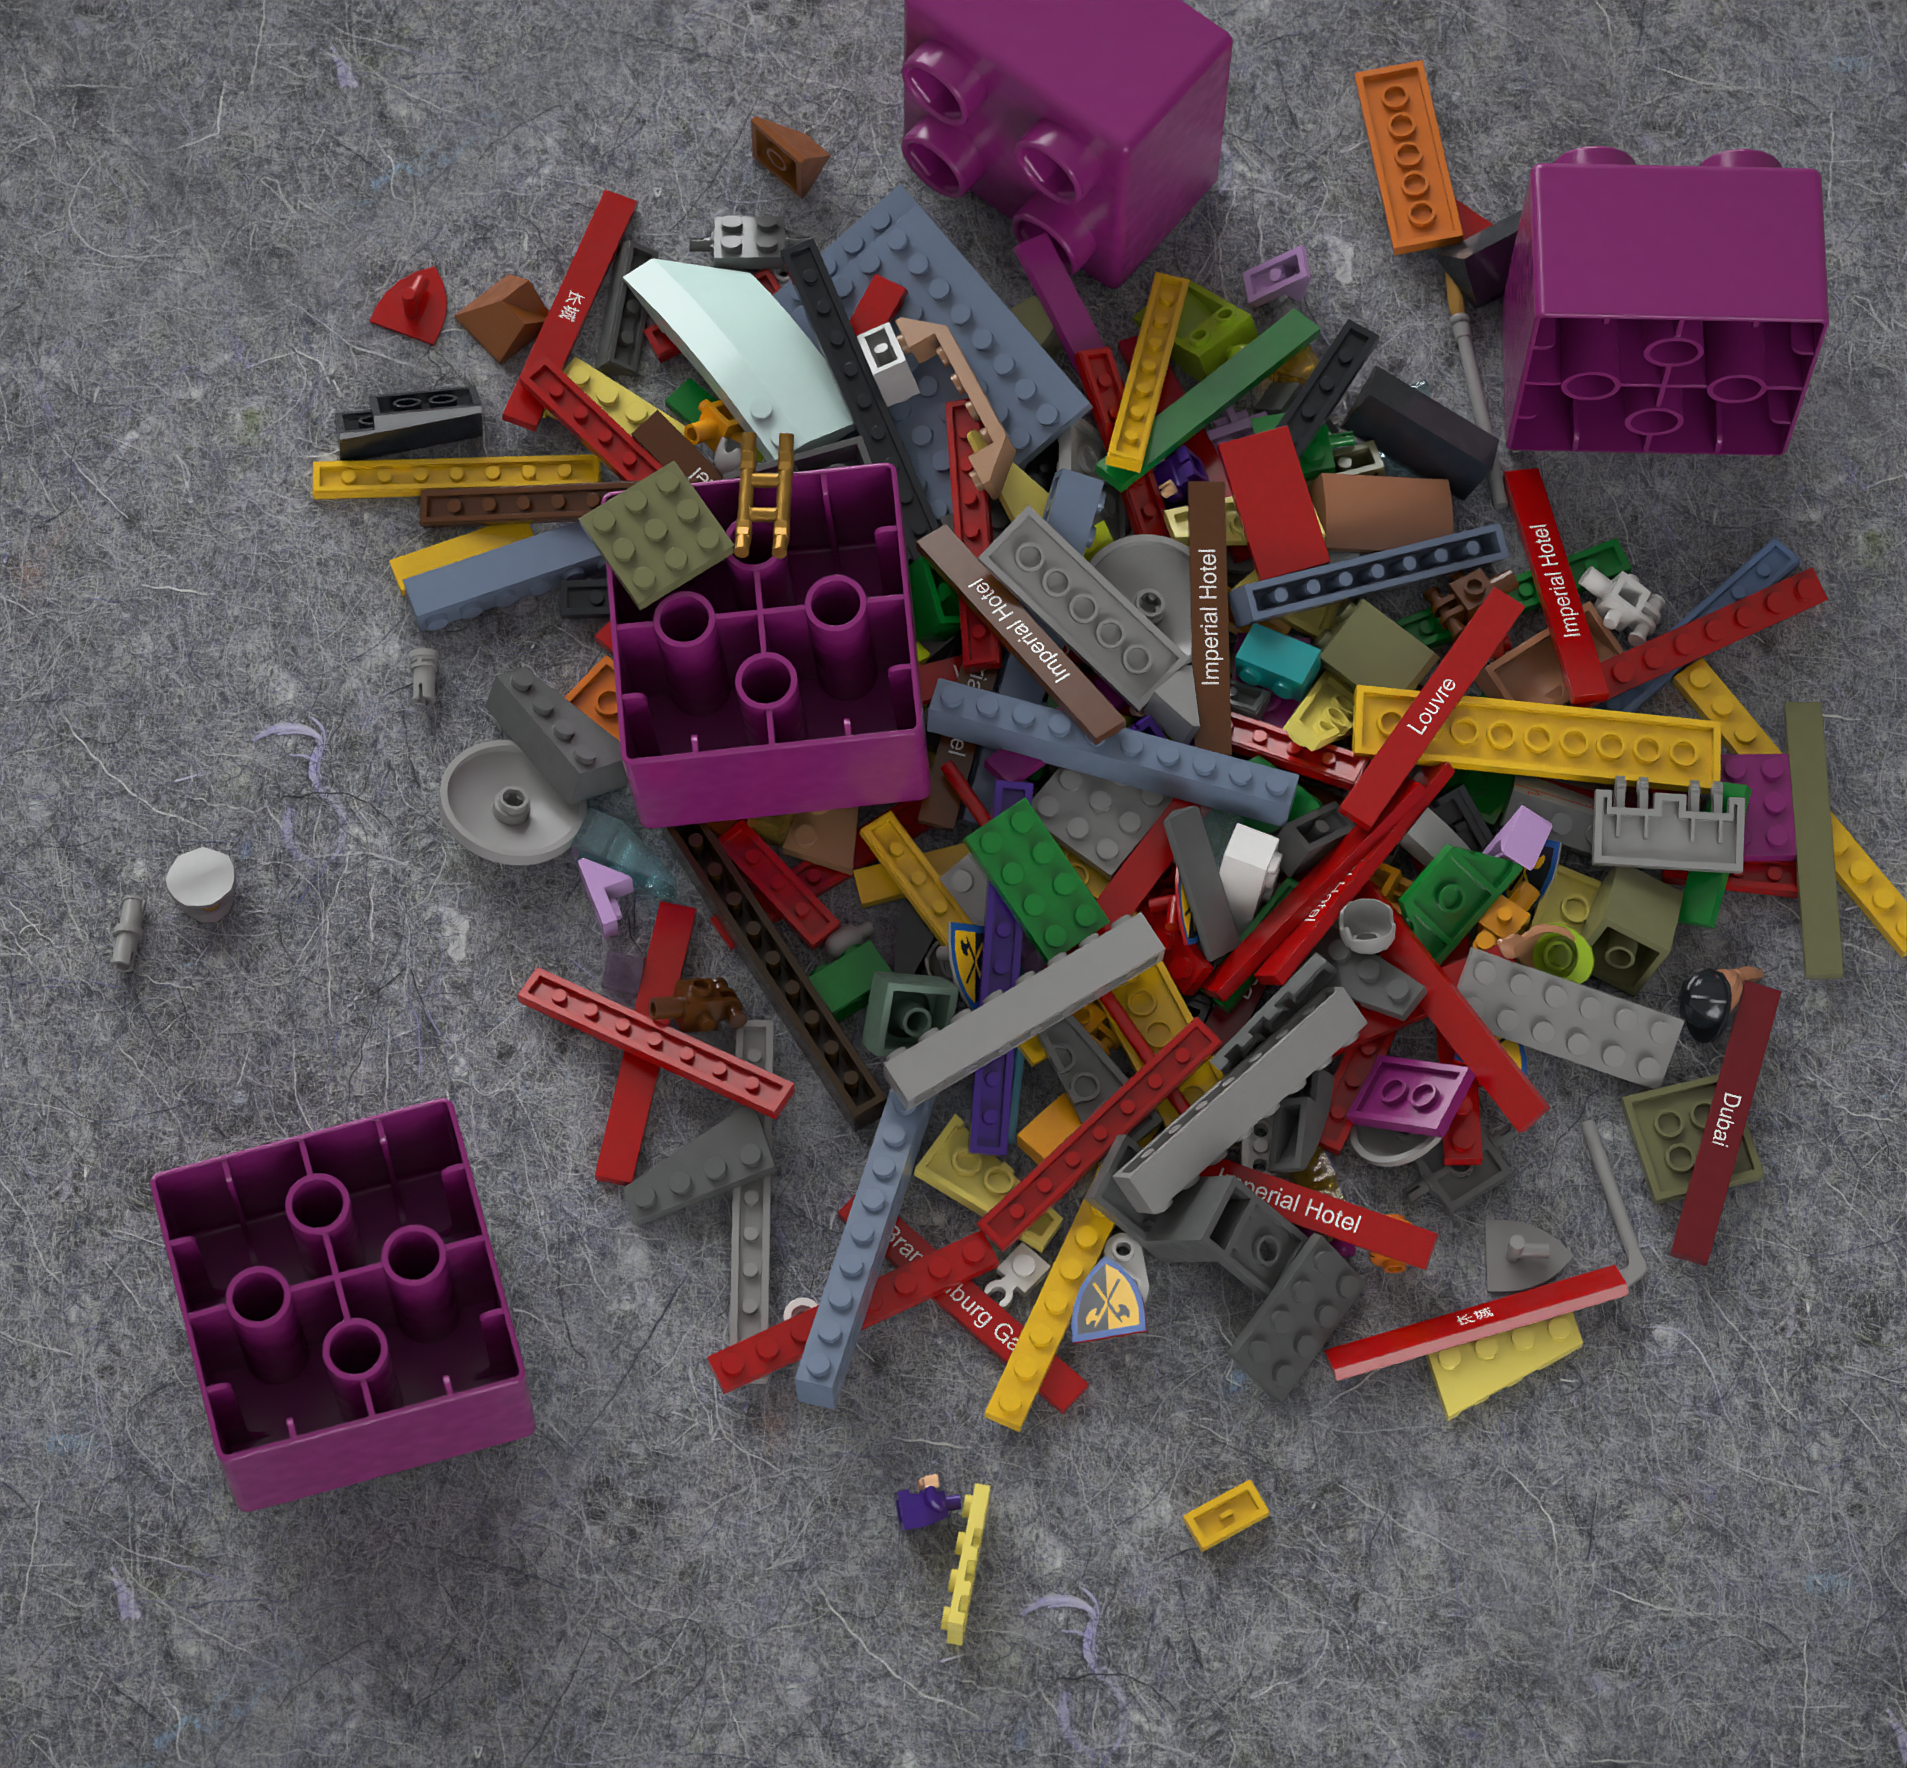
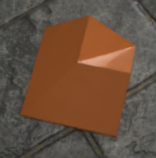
(787, 154)
(504, 317)

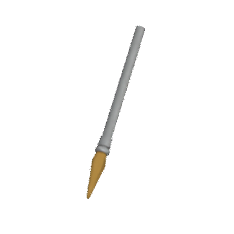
(1463, 335)

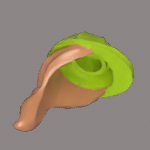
(1552, 950)

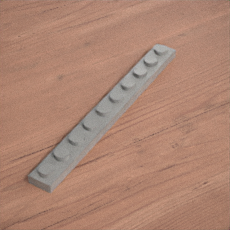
(752, 1212)

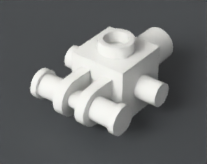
(1624, 603)

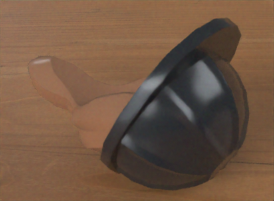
(1710, 997)

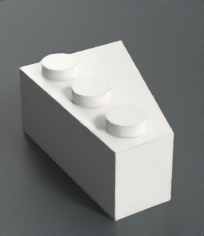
(1249, 873)

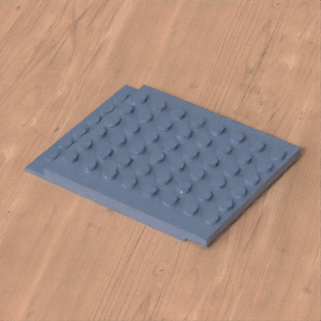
(1015, 372)

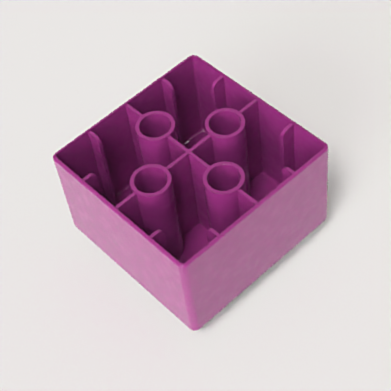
(1068, 117)
(1663, 305)
(778, 675)
(343, 1305)

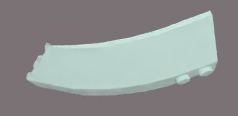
(745, 352)

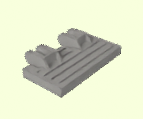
(1668, 833)

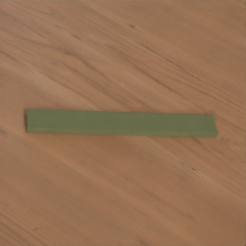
(1813, 841)

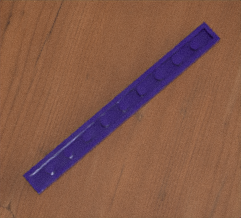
(998, 972)

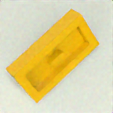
(1226, 1515)

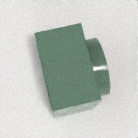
(895, 998)

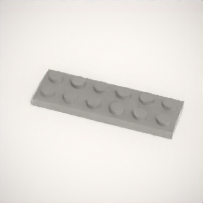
(1082, 608)
(1570, 1019)

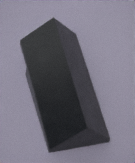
(1483, 261)
(409, 422)
(1421, 433)

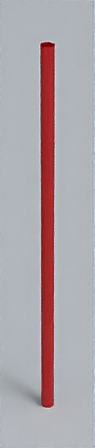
(1108, 1000)

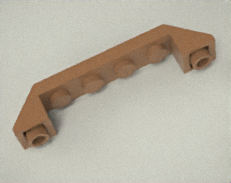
(993, 461)

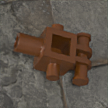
(1466, 597)
(700, 1005)

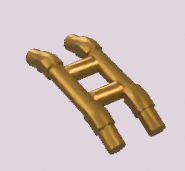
(749, 480)

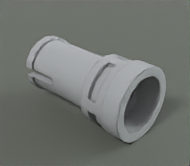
(423, 667)

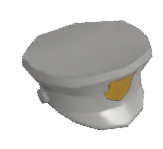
(202, 884)

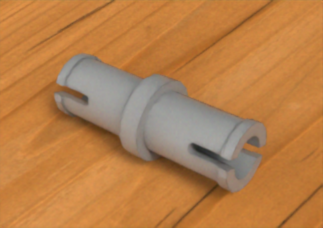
(128, 933)

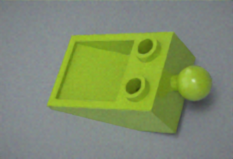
(1207, 332)

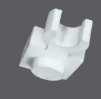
(1019, 1273)

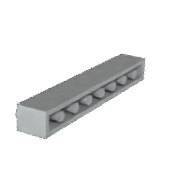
(1022, 1011)
(1240, 1101)

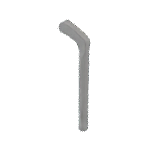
(1636, 1263)

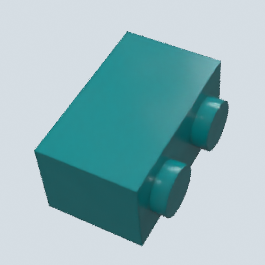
(1277, 662)

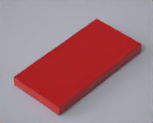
(1273, 503)

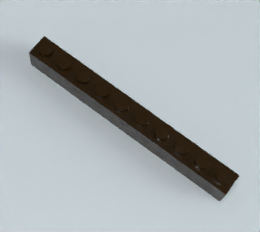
(777, 973)

